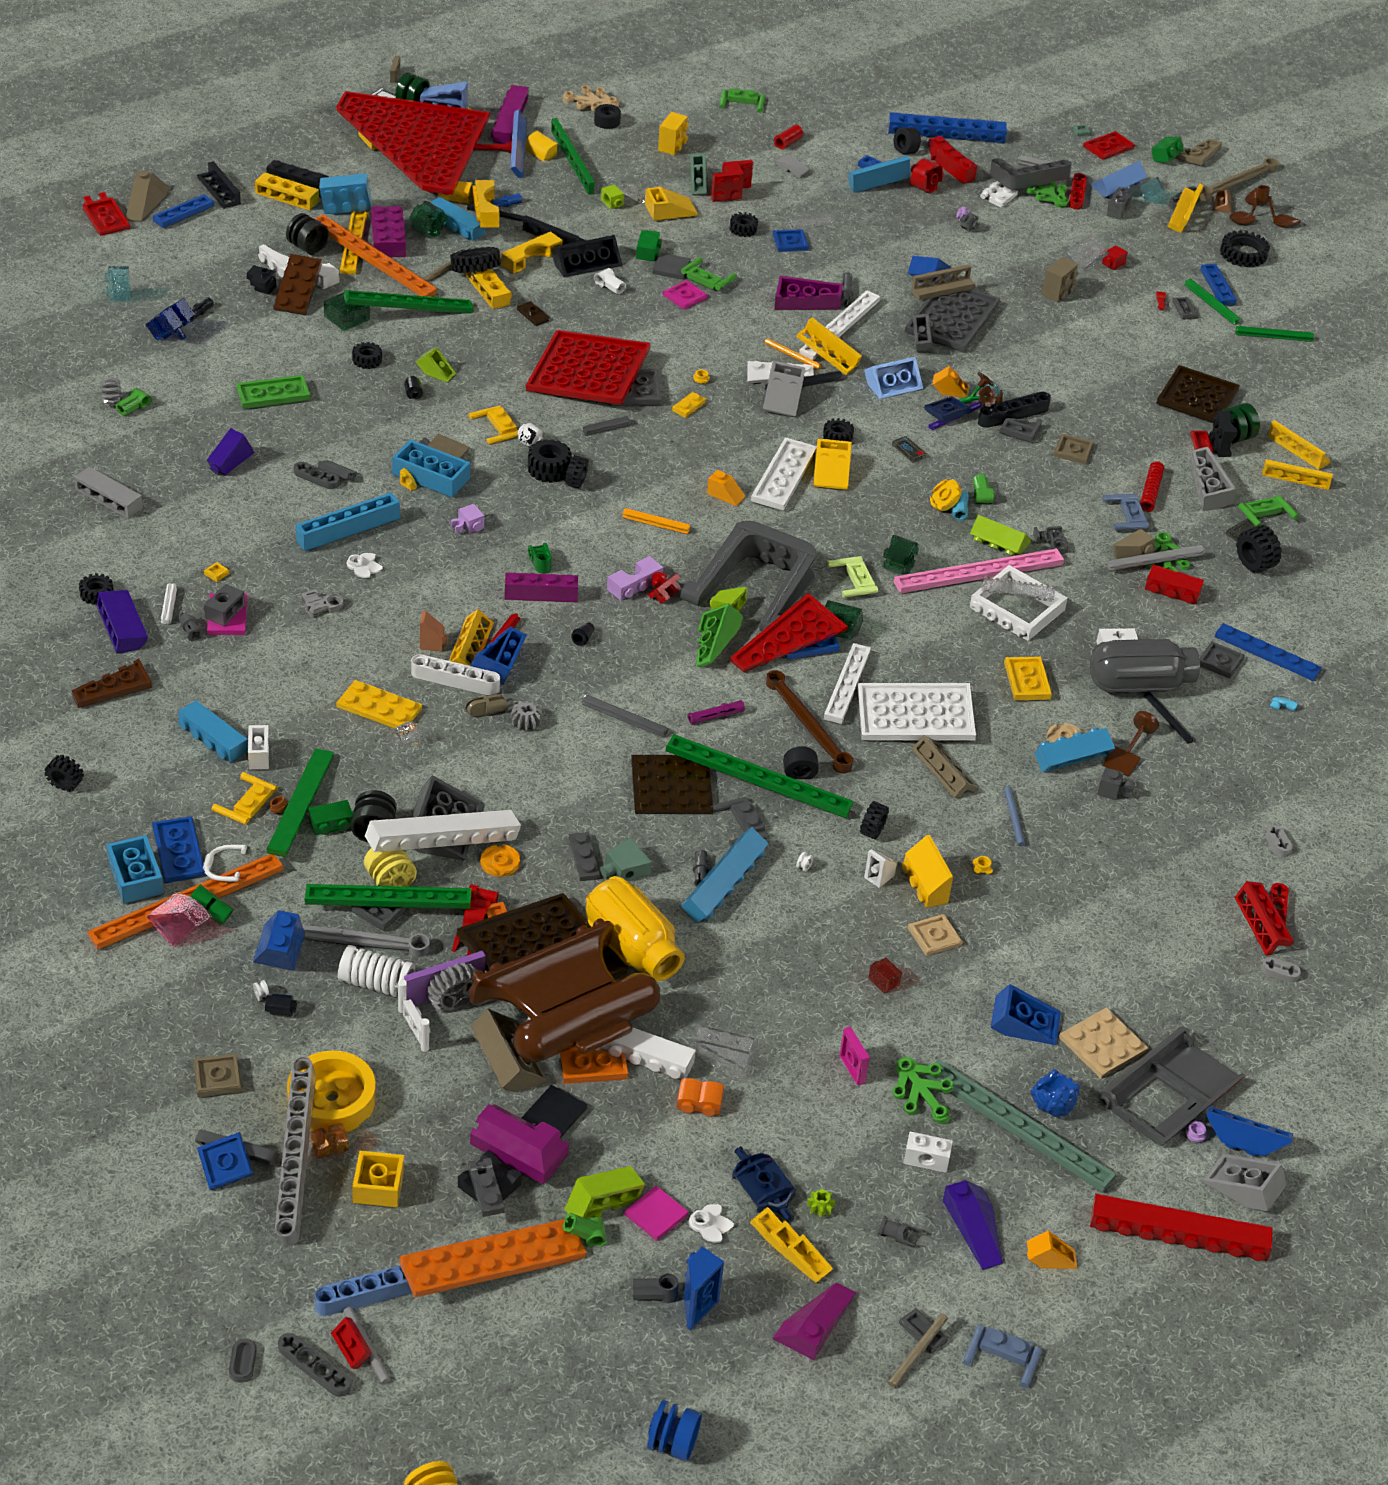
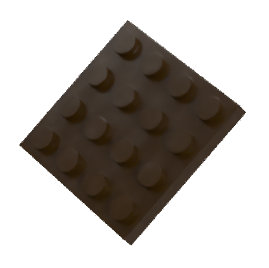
(1197, 393)
(670, 785)

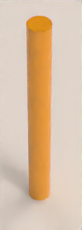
(791, 353)

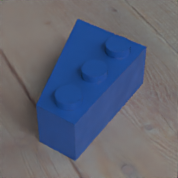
(501, 653)

